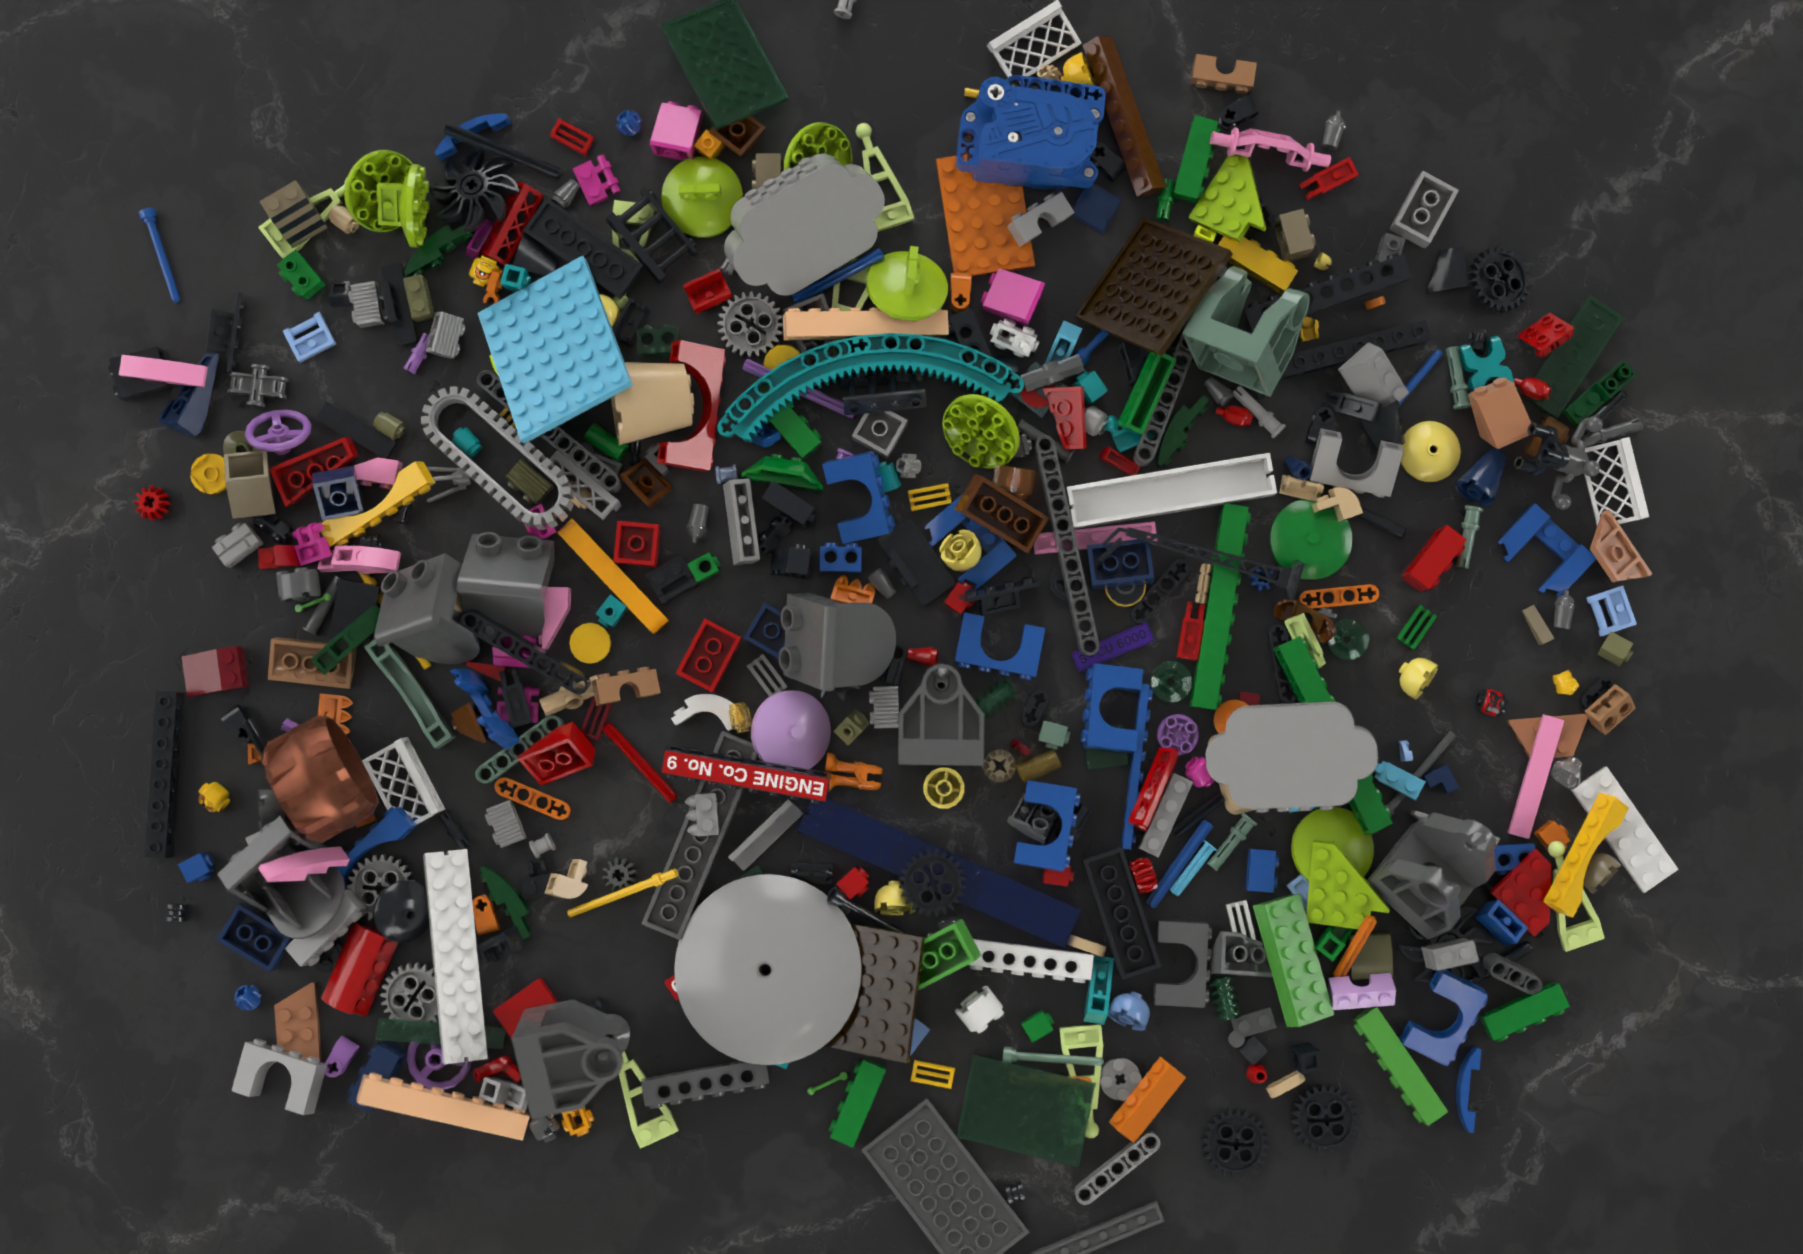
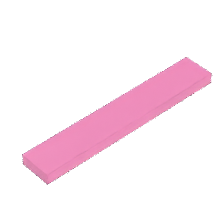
(1046, 544)
(1535, 776)

